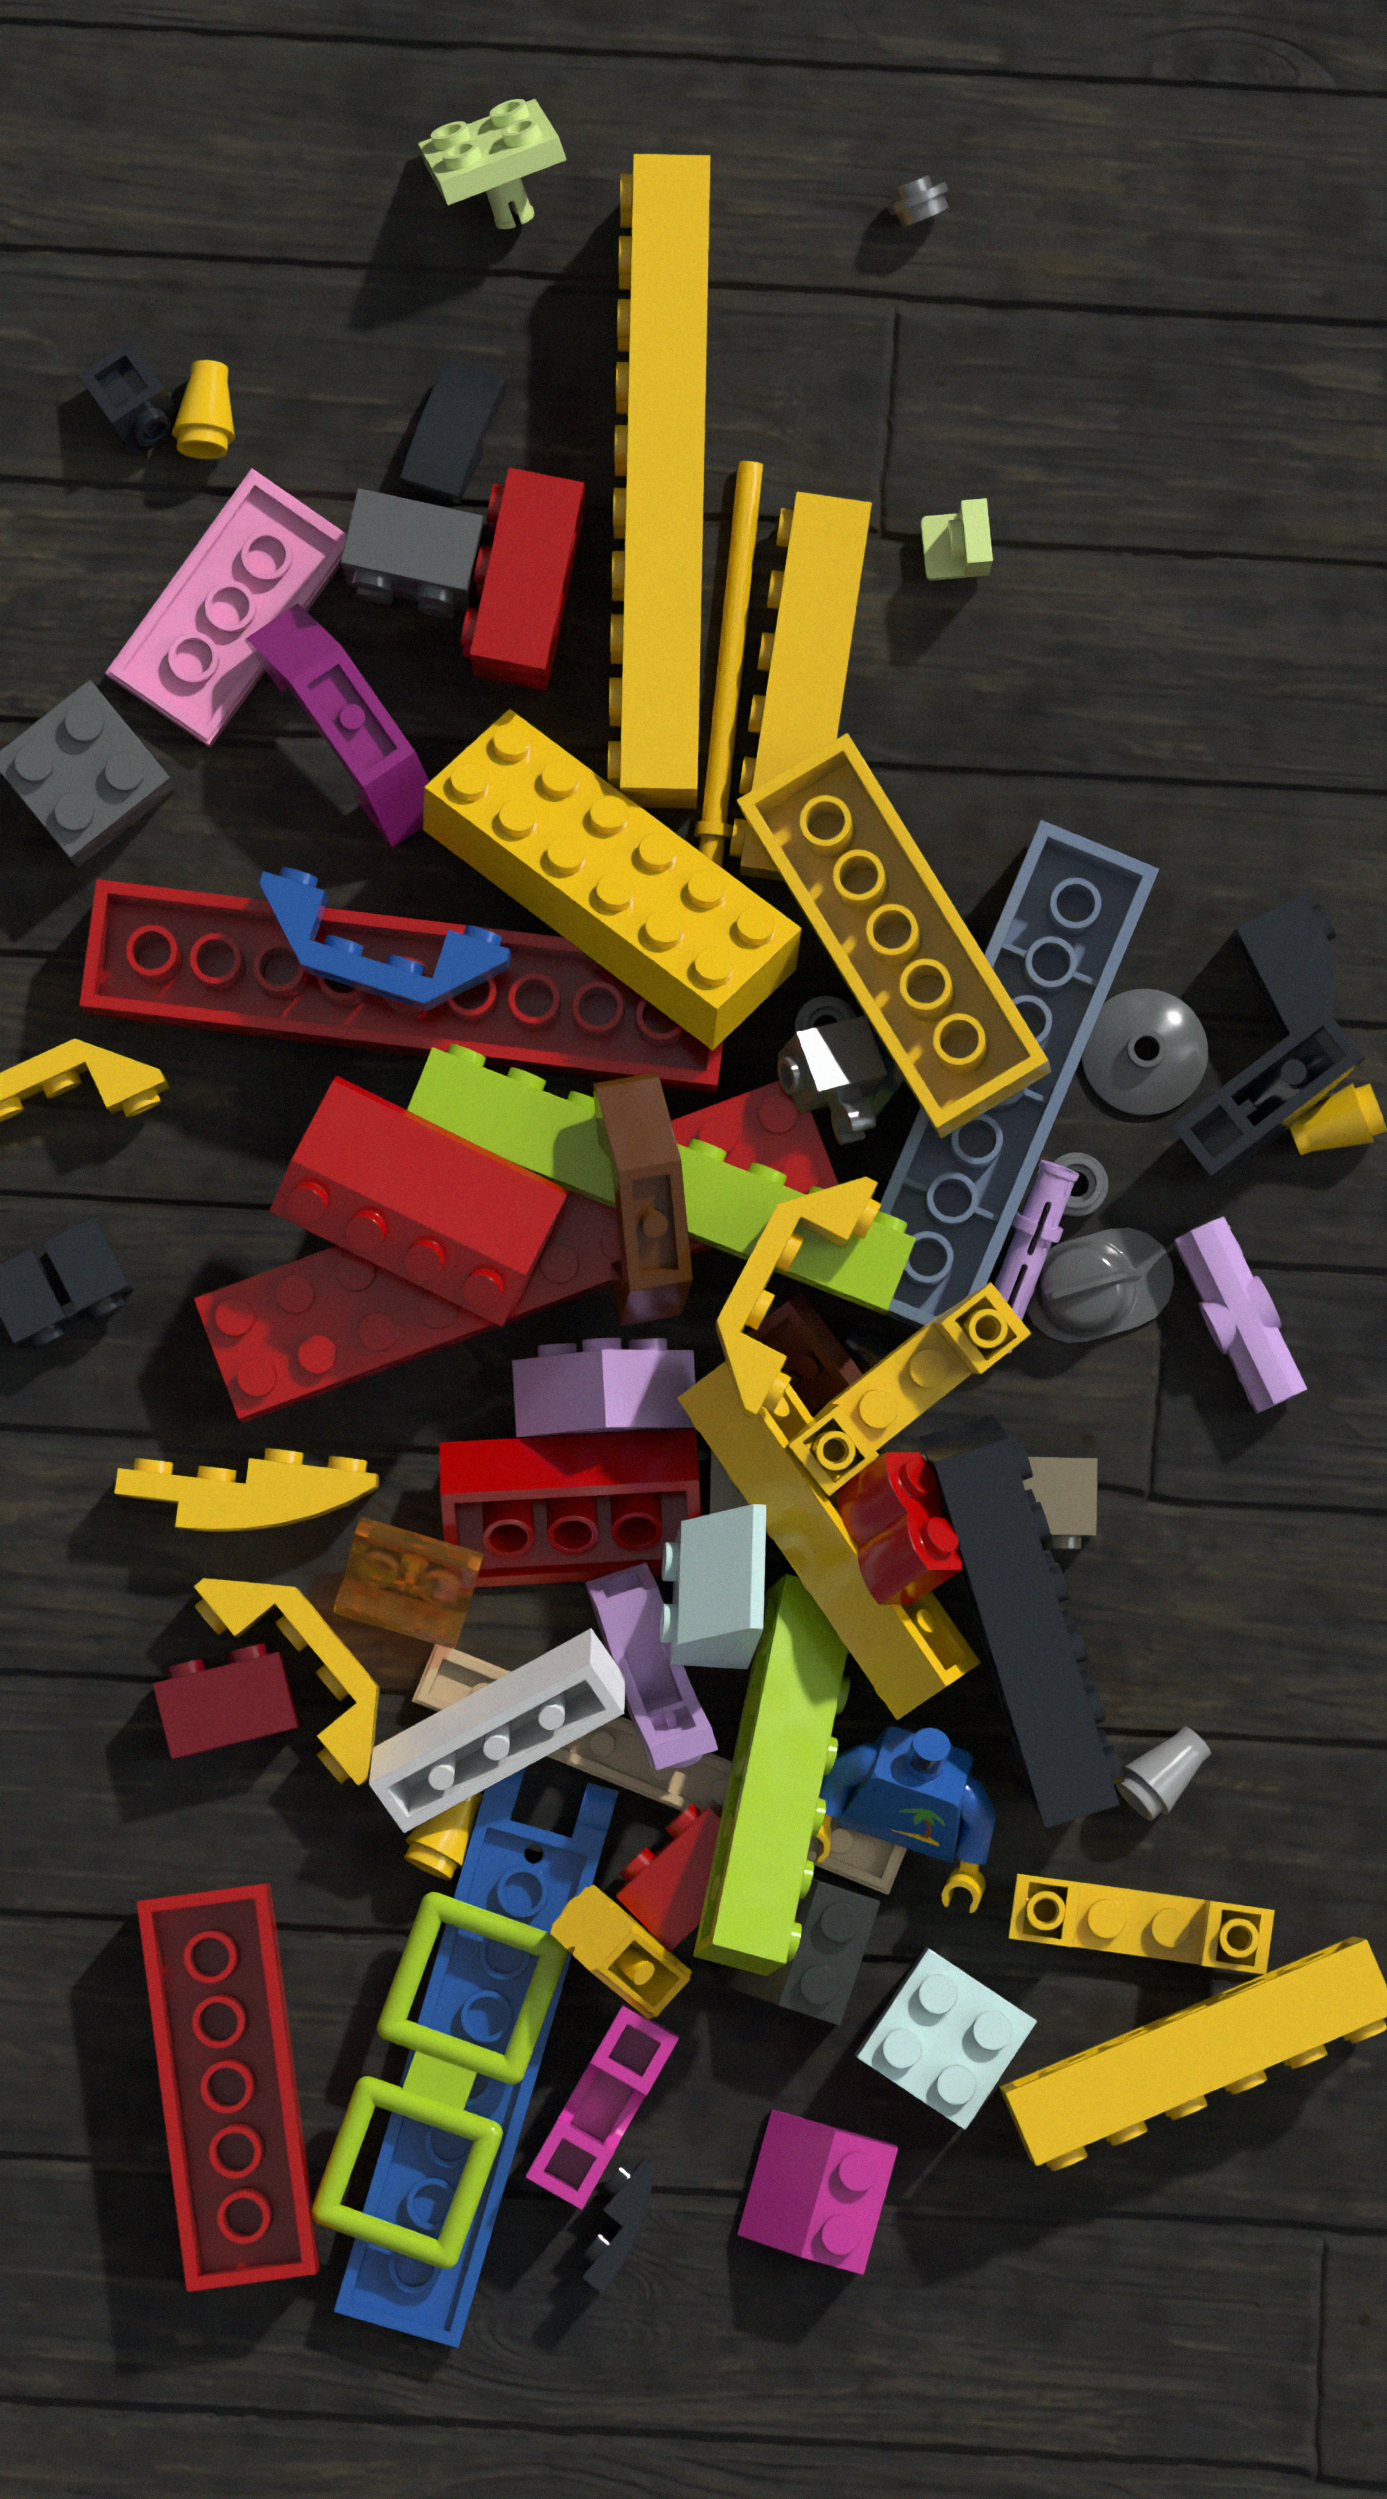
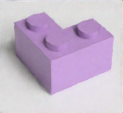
(602, 1388)

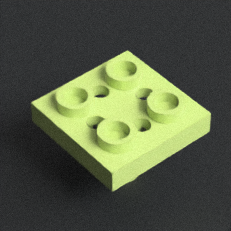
(493, 157)

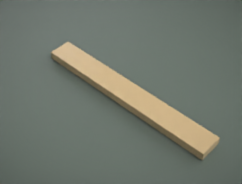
(618, 1757)

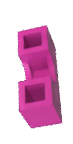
(602, 2106)

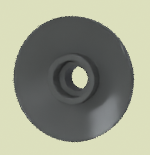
(1137, 1084)

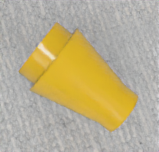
(205, 413)
(1340, 1121)
(443, 1841)

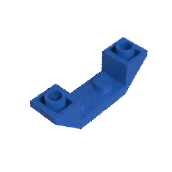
(463, 962)

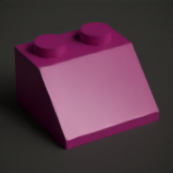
(818, 2191)

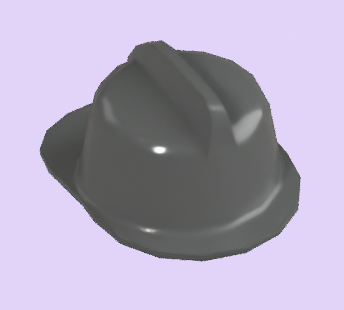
(1101, 1285)

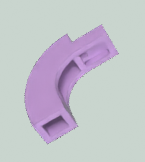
(656, 1693)

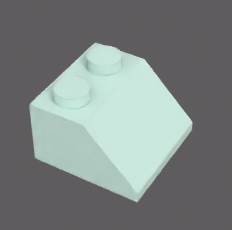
(716, 1588)

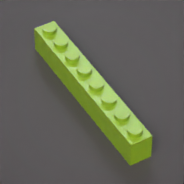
(722, 1202)

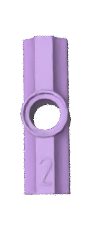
(1240, 1314)

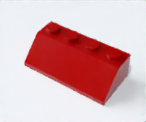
(419, 1201)
(568, 1502)

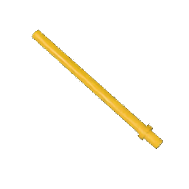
(714, 828)

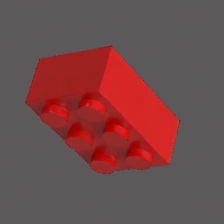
(524, 578)

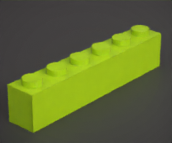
(775, 1786)

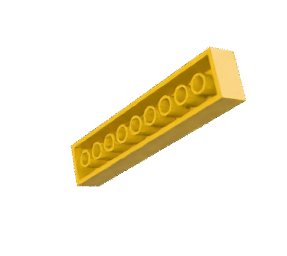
(664, 471)

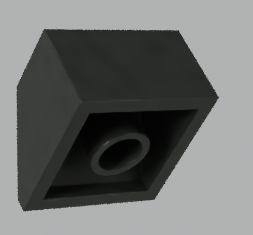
(827, 1959)

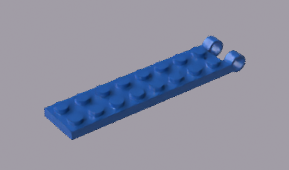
(477, 1999)

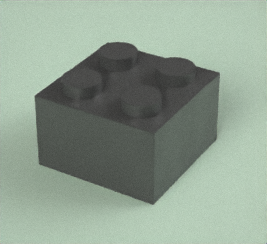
(412, 553)
(84, 773)

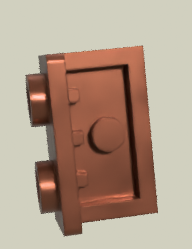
(814, 1355)

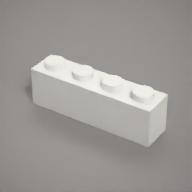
(497, 1730)

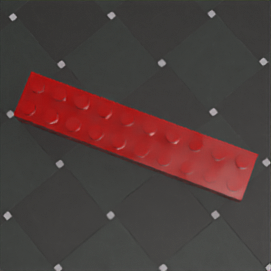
(232, 970)
(348, 1319)

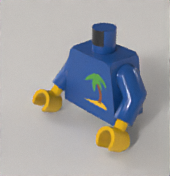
(914, 1796)

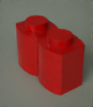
(899, 1528)

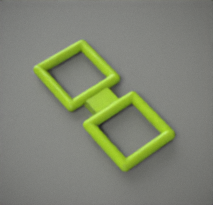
(439, 2081)

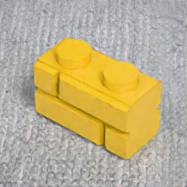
(620, 1951)

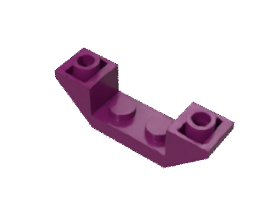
(349, 718)

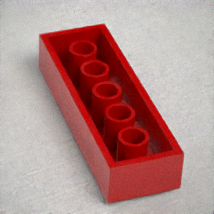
(228, 2087)

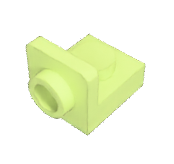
(958, 542)

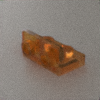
(408, 1583)

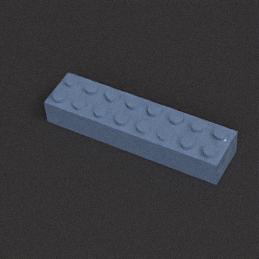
(1057, 962)

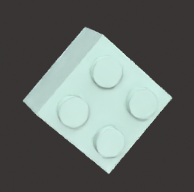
(945, 2038)

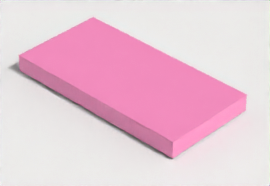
(242, 574)

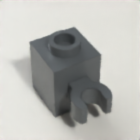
(834, 1069)

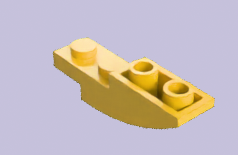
(274, 1495)

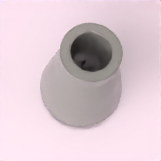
(1162, 1774)

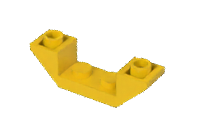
(120, 1080)
(829, 1213)
(905, 1385)
(243, 1604)
(1141, 1923)

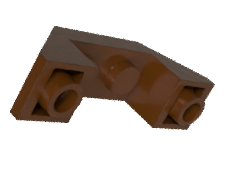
(649, 1199)

